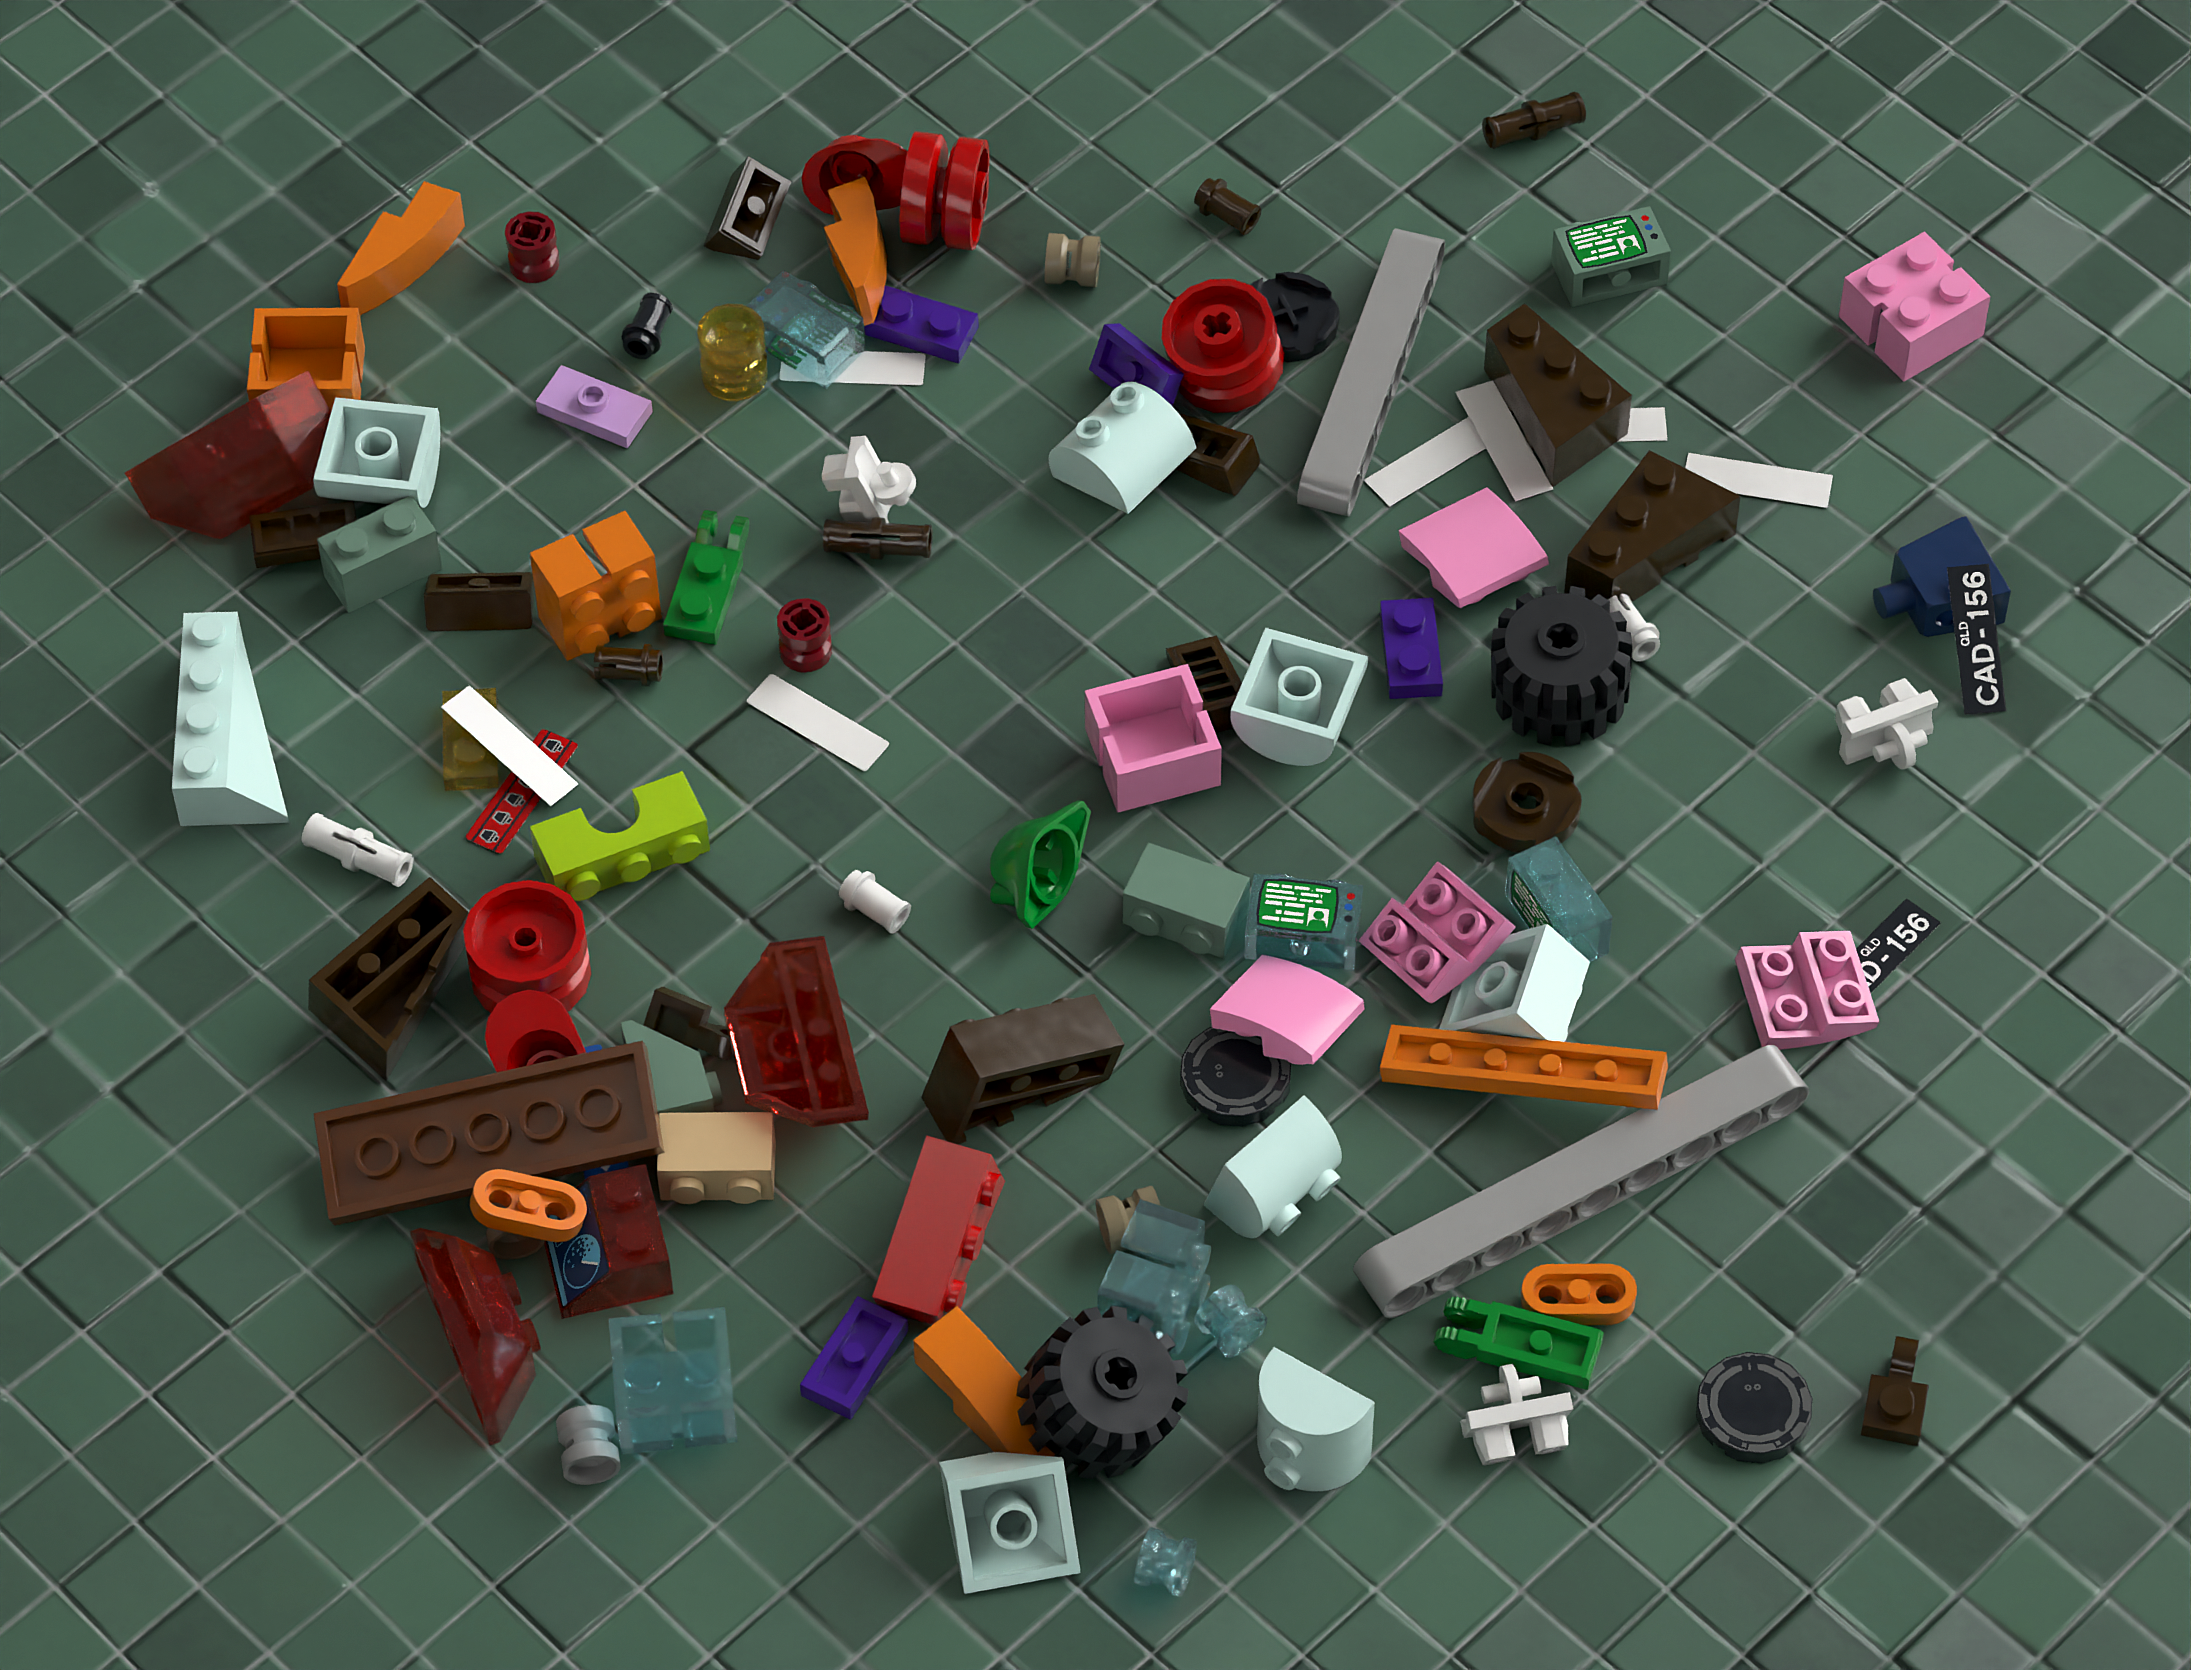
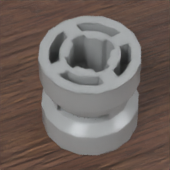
(587, 1438)

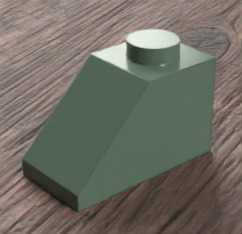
(676, 1072)

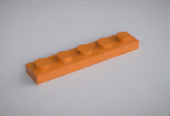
(1524, 1067)

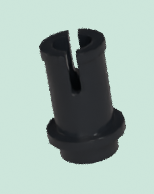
(643, 336)

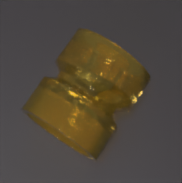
(732, 352)

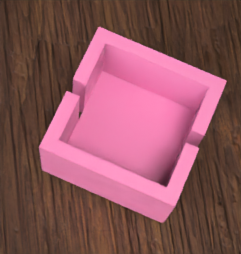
(1923, 304)
(1148, 735)

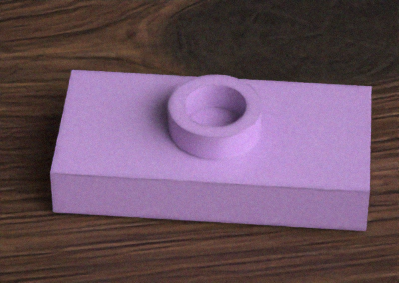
(594, 406)

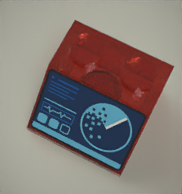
(617, 1252)

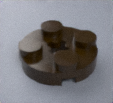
(1532, 775)

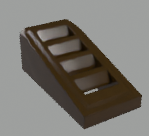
(1231, 464)
(1218, 710)

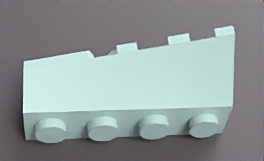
(221, 741)

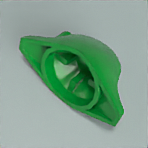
(1039, 862)

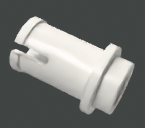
(1644, 635)
(874, 901)

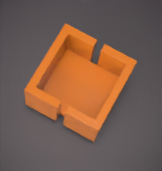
(311, 340)
(587, 608)

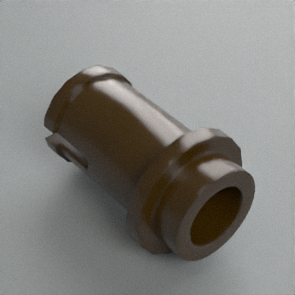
(1216, 199)
(630, 664)

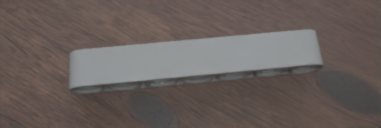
(1371, 373)

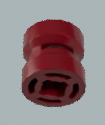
(532, 247)
(804, 635)

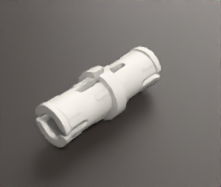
(357, 849)

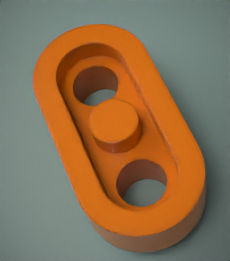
(527, 1204)
(1578, 1292)

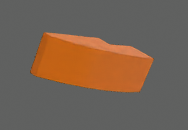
(858, 246)
(402, 248)
(977, 1381)

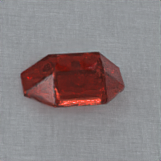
(238, 462)
(795, 1038)
(480, 1325)

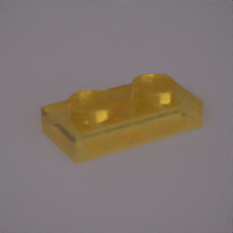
(465, 759)

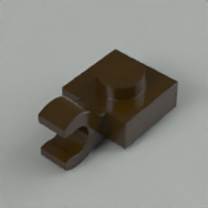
(687, 1023)
(1894, 1402)

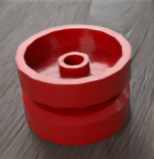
(944, 190)
(1223, 344)
(526, 940)

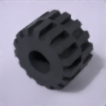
(1561, 665)
(1102, 1392)

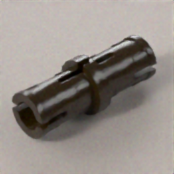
(1534, 120)
(841, 537)

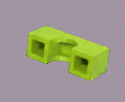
(586, 861)

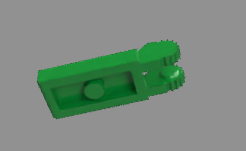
(707, 582)
(1520, 1337)

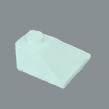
(1009, 1519)

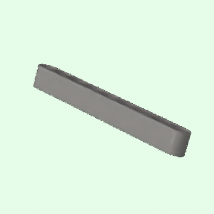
(1580, 1181)

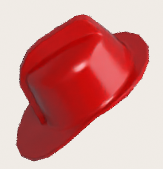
(852, 159)
(530, 1030)

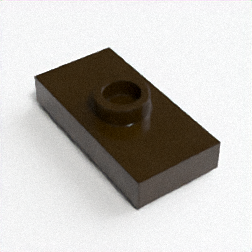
(293, 533)

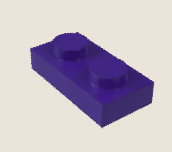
(923, 325)
(1126, 358)
(1411, 648)
(854, 1357)

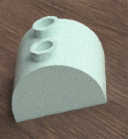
(1123, 447)
(379, 452)
(1296, 698)
(1276, 1171)
(1310, 1426)

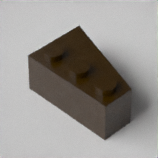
(1555, 392)
(1649, 529)
(390, 975)
(1018, 1058)

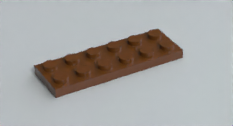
(521, 1120)

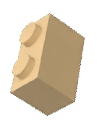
(717, 1157)

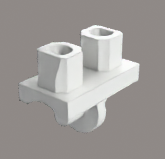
(866, 483)
(1889, 730)
(1492, 1425)

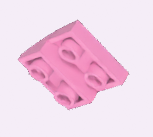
(1473, 547)
(1437, 934)
(1807, 990)
(1289, 1007)

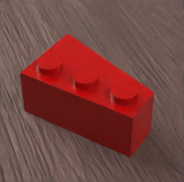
(938, 1231)

